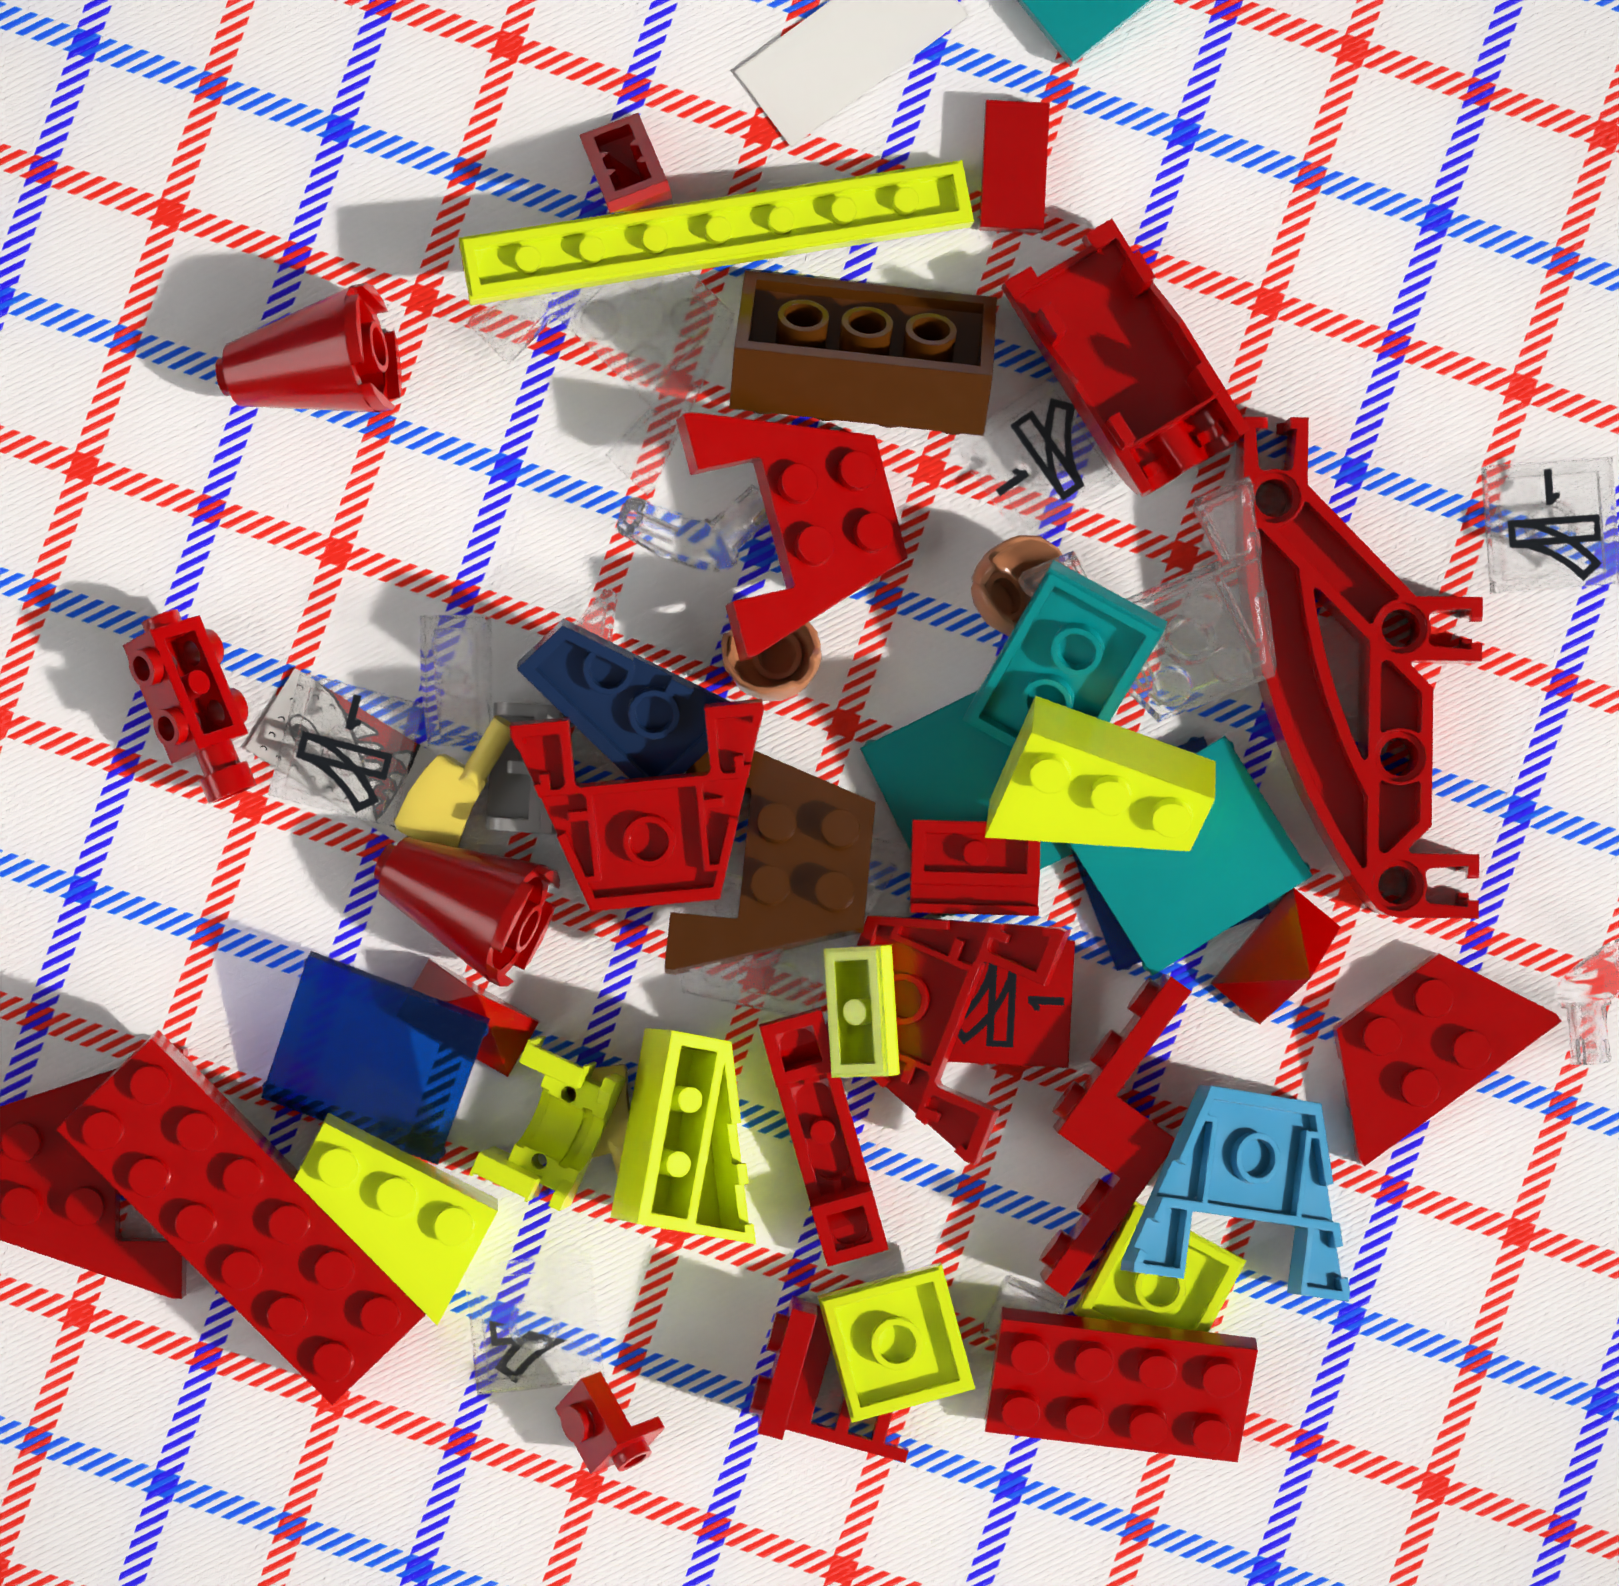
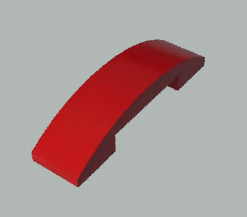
(823, 1137)

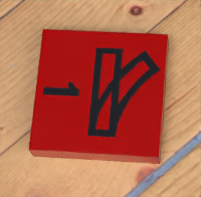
(1019, 1019)

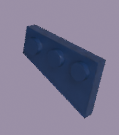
(621, 702)

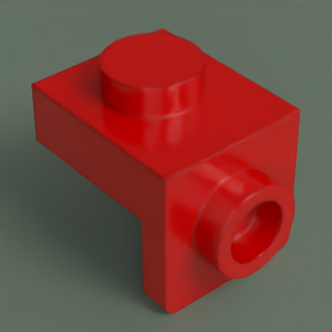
(600, 1428)

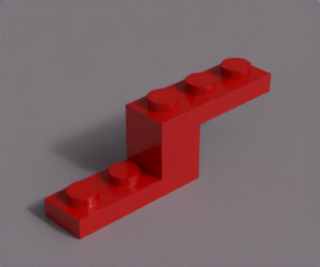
(1111, 1133)

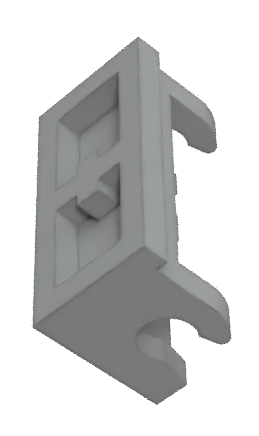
(511, 793)

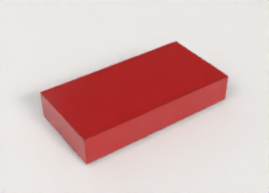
(1014, 166)

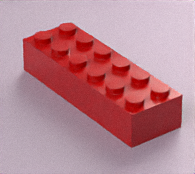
(240, 1216)

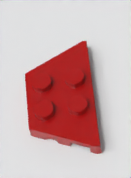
(1426, 1047)

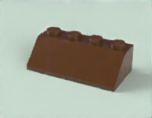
(864, 353)

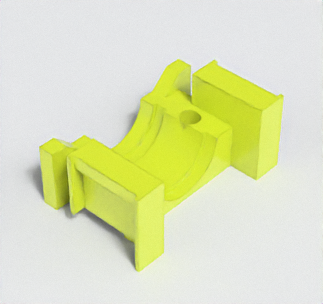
(560, 1130)

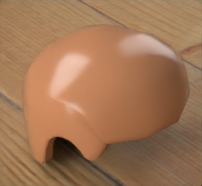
(996, 579)
(780, 669)

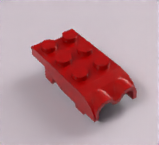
(1126, 361)

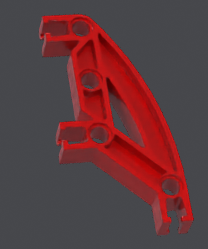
(1353, 802)

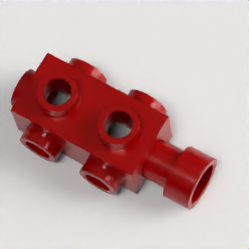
(191, 699)

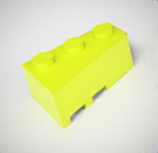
(1098, 785)

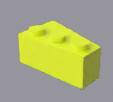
(683, 1140)
(398, 1210)

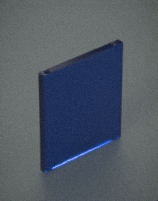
(375, 1056)

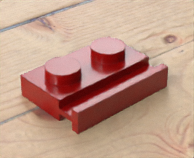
(970, 874)

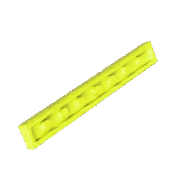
(715, 232)

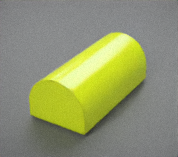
(861, 1011)

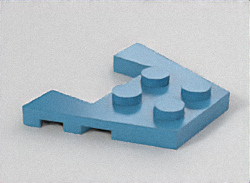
(1252, 1162)

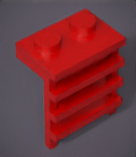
(791, 1391)

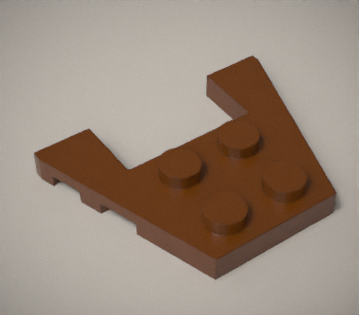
(799, 875)

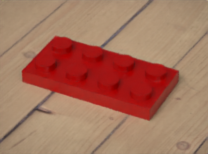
(1120, 1384)

